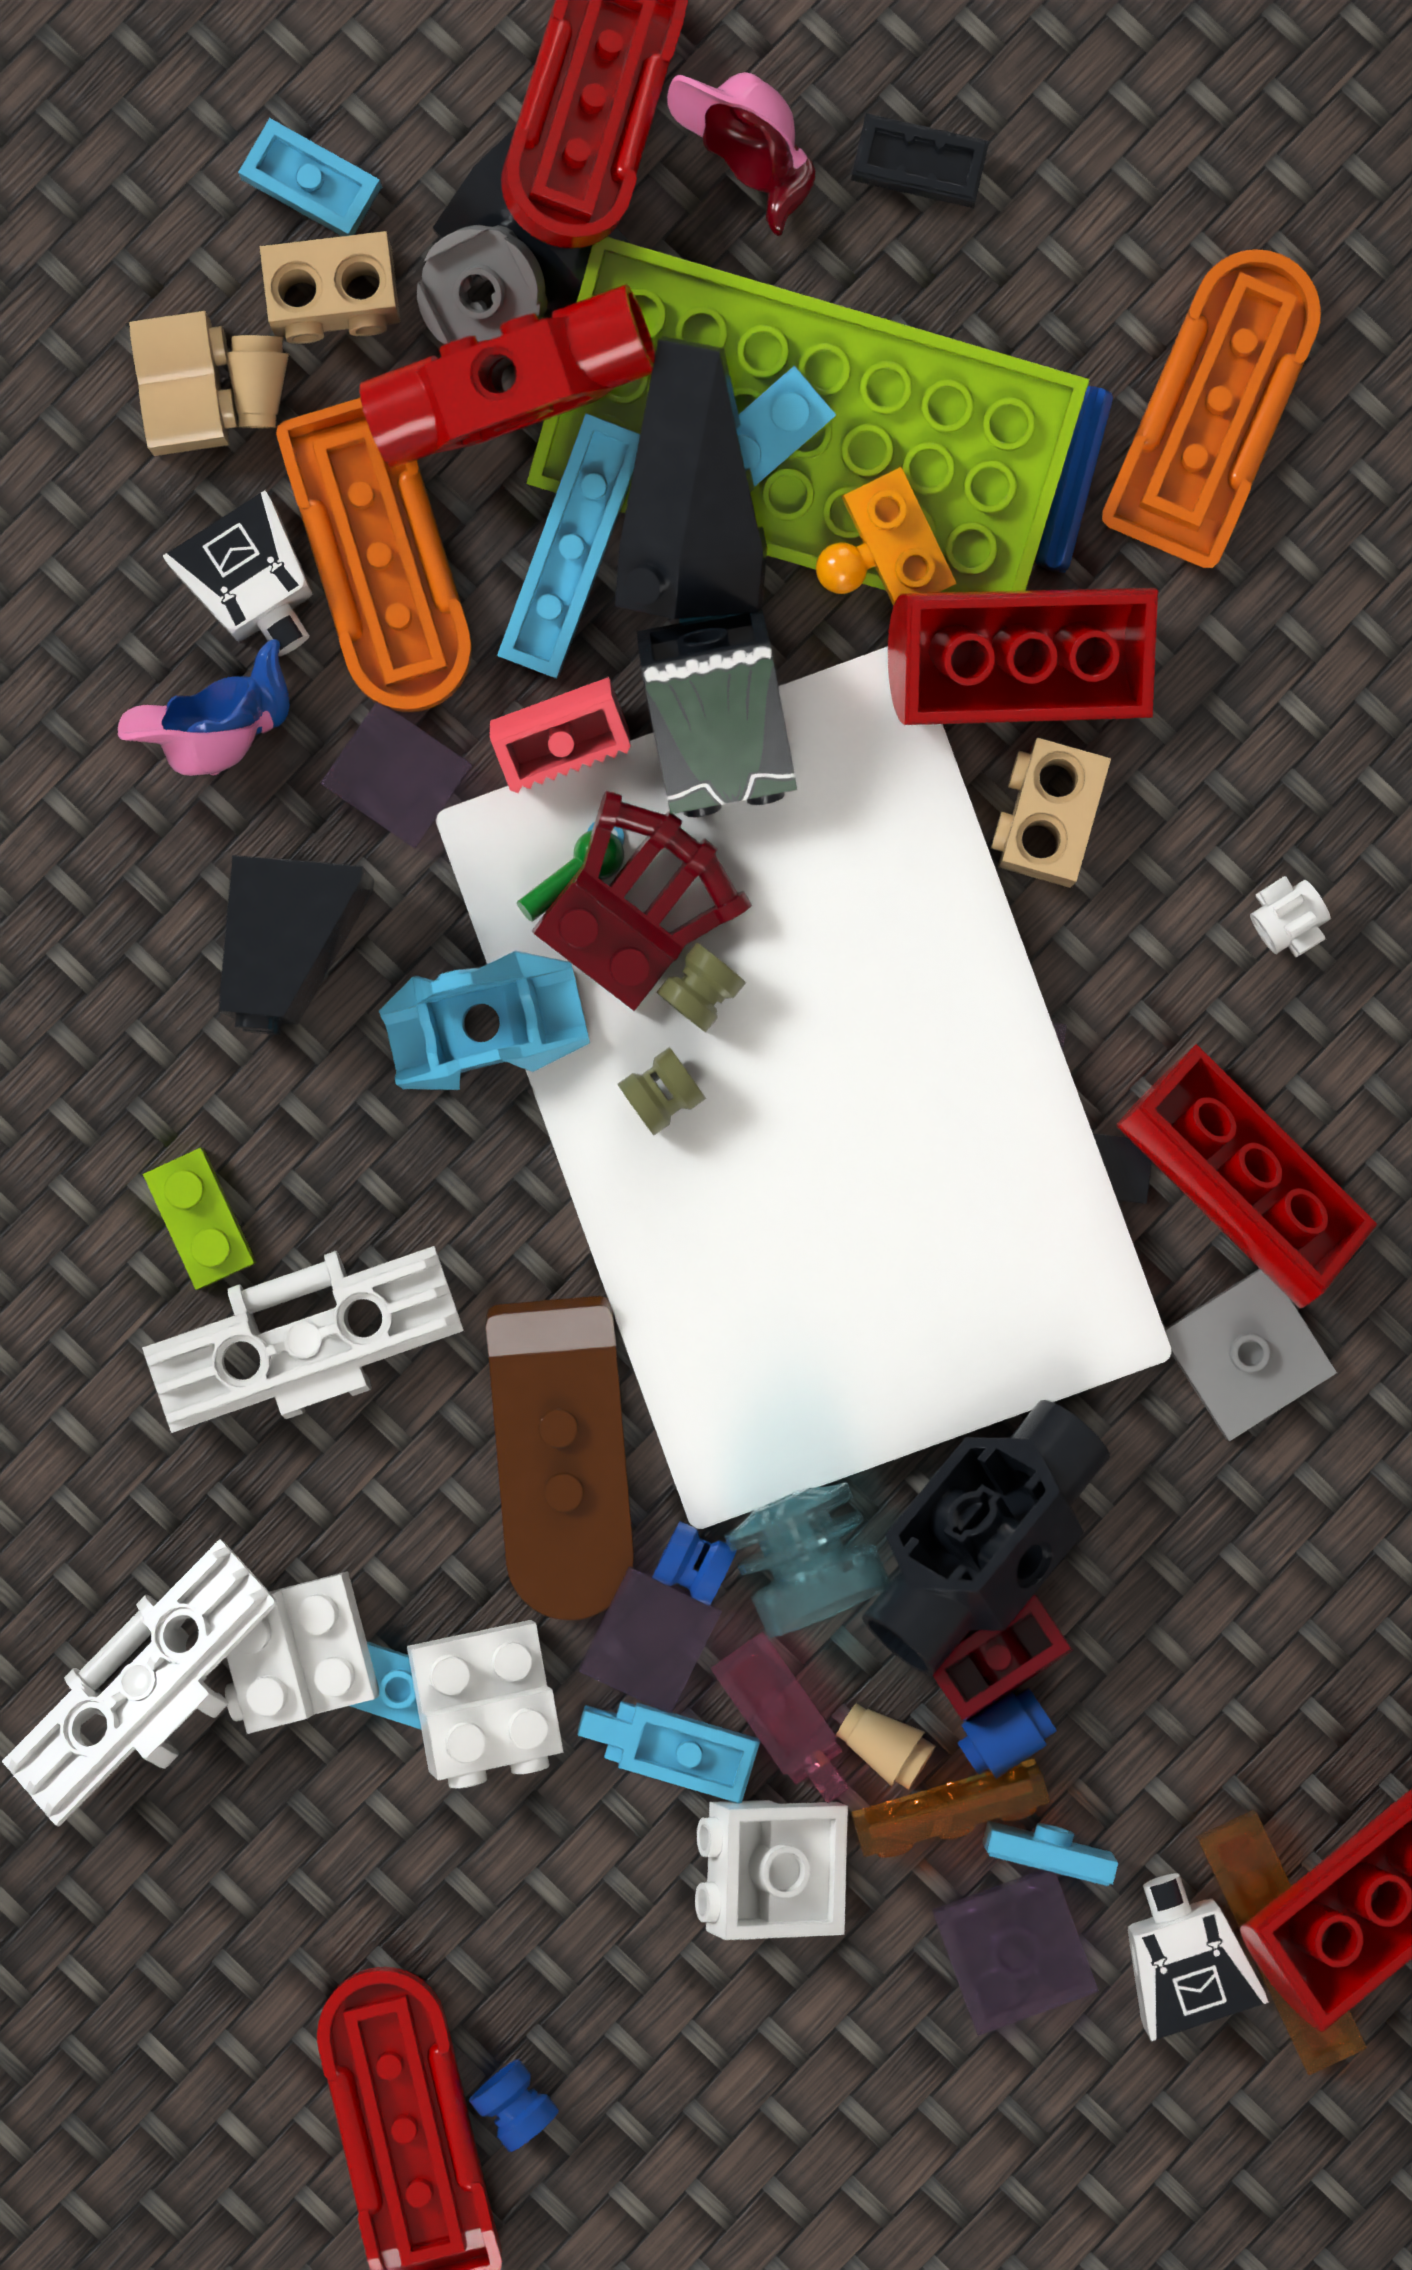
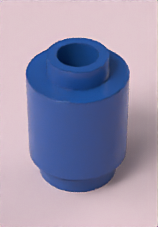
(1006, 1733)

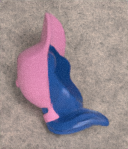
(219, 723)

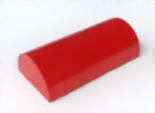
(1023, 655)
(1248, 1176)
(1341, 1922)

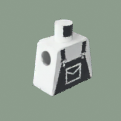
(247, 574)
(1187, 1962)

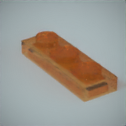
(950, 1809)

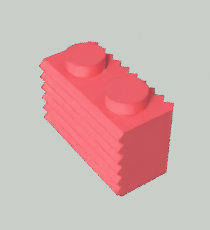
(560, 735)

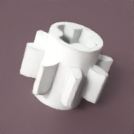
(1290, 916)

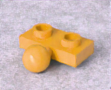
(893, 540)

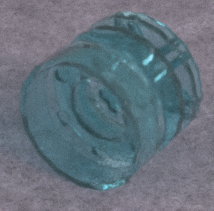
(807, 1559)

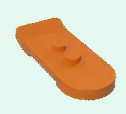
(1216, 406)
(377, 560)

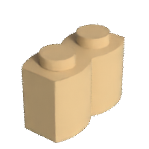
(181, 383)

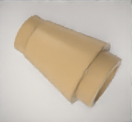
(257, 378)
(886, 1745)

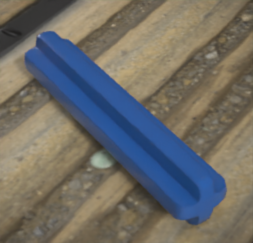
(1074, 482)

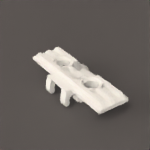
(312, 1355)
(151, 1692)

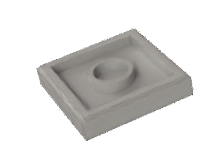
(1247, 1353)

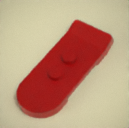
(588, 116)
(405, 2125)

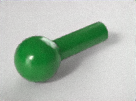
(542, 896)

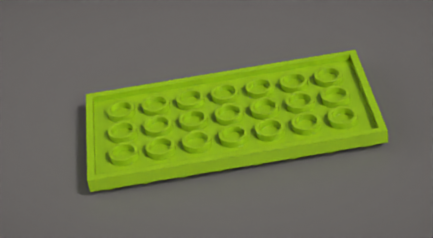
(963, 421)

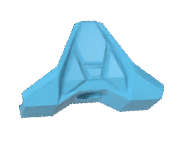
(535, 1009)

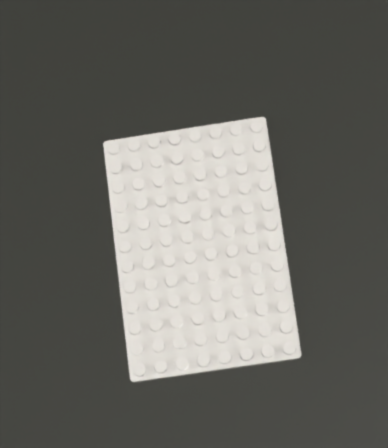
(890, 1169)

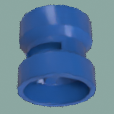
(680, 1557)
(518, 2110)

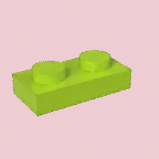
(199, 1218)

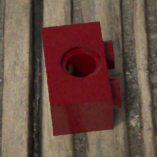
(1000, 1661)

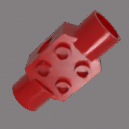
(558, 368)

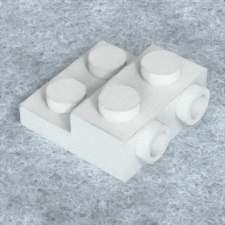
(302, 1657)
(484, 1703)
(773, 1869)

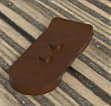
(560, 1453)

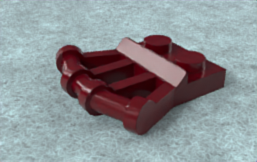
(610, 935)

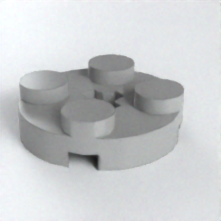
(496, 257)

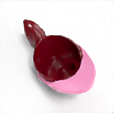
(754, 135)

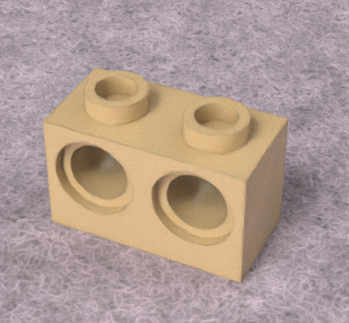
(330, 267)
(1066, 817)

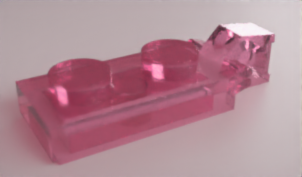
(782, 1714)

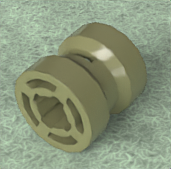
(701, 987)
(649, 1099)

